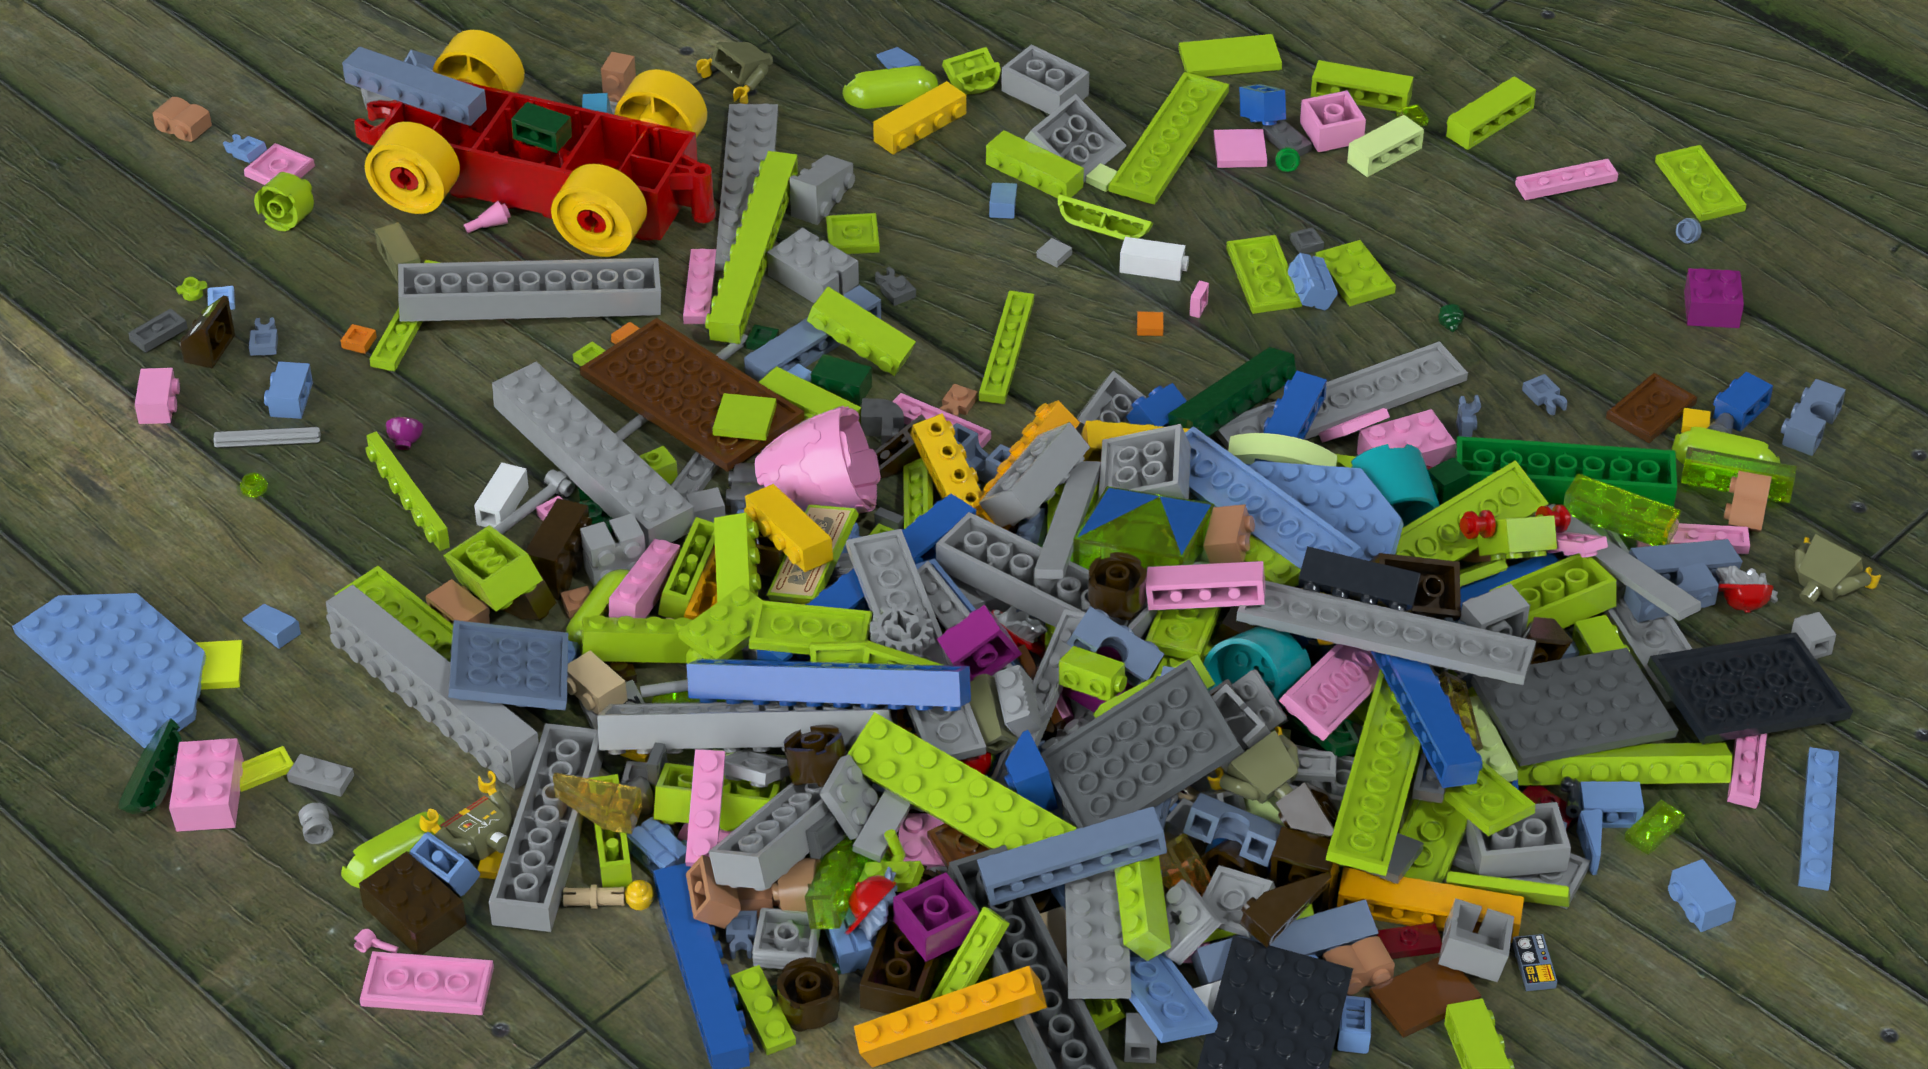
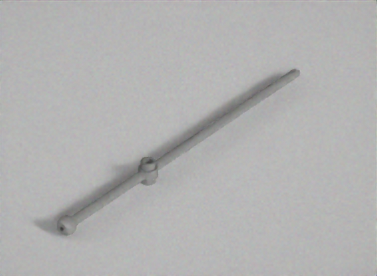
(561, 483)

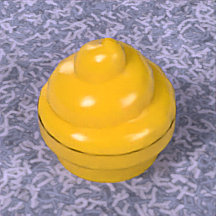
(639, 894)

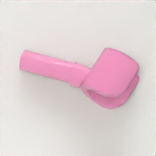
(367, 938)

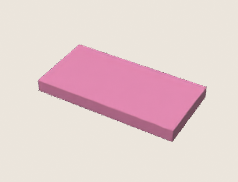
(427, 983)

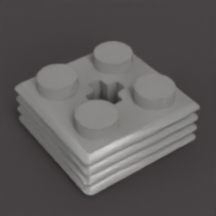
(1188, 921)
(783, 938)

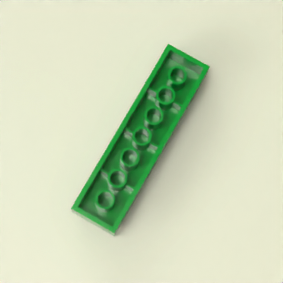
(1555, 466)

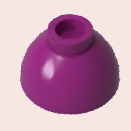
(404, 431)

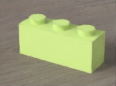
(1385, 145)

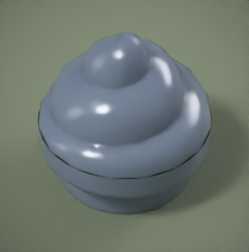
(1688, 230)

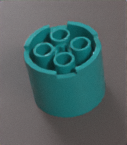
(1401, 479)
(1263, 649)

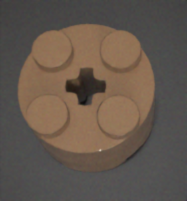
(795, 884)

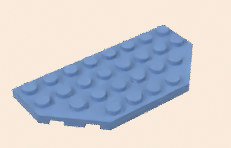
(1342, 499)
(120, 658)

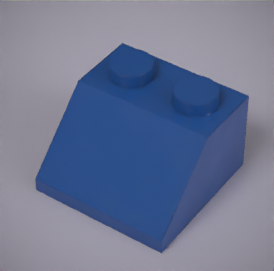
(1029, 774)

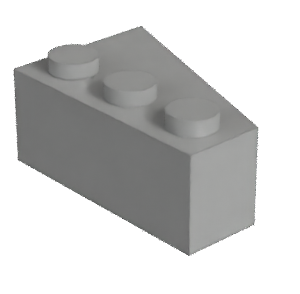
(820, 188)

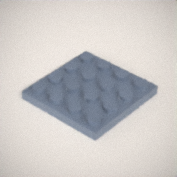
(508, 665)

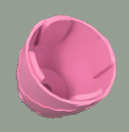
(823, 463)

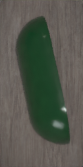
(153, 771)

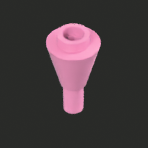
(493, 216)

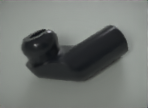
(1573, 801)

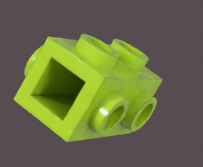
(1092, 673)

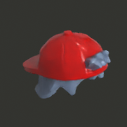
(871, 901)

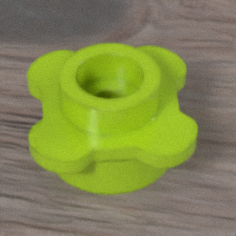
(191, 289)

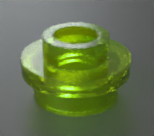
(253, 485)

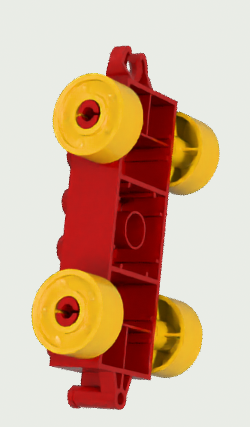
(603, 188)

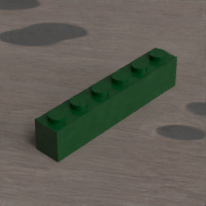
(1236, 392)

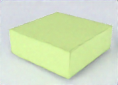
(1101, 177)

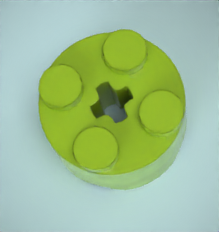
(284, 201)

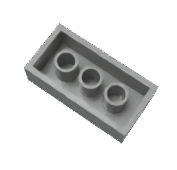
(1035, 475)

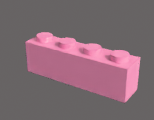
(645, 581)
(1205, 585)

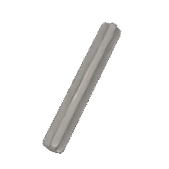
(267, 437)

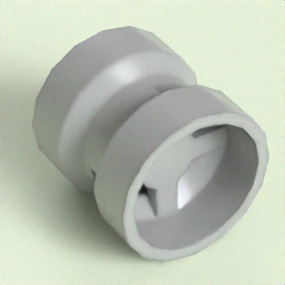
(315, 823)

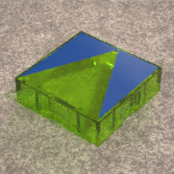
(1143, 524)

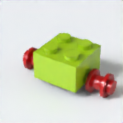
(1516, 536)

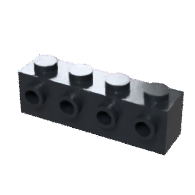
(1358, 580)

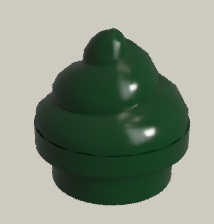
(1451, 317)

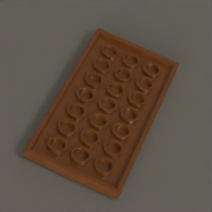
(681, 390)

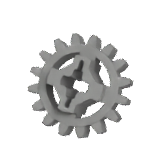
(902, 628)

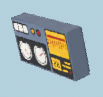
(1534, 962)

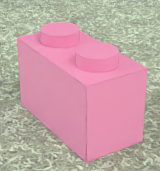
(156, 395)

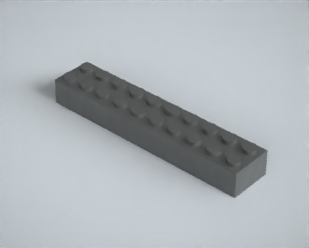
(1064, 1031)

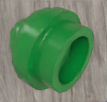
(1287, 159)

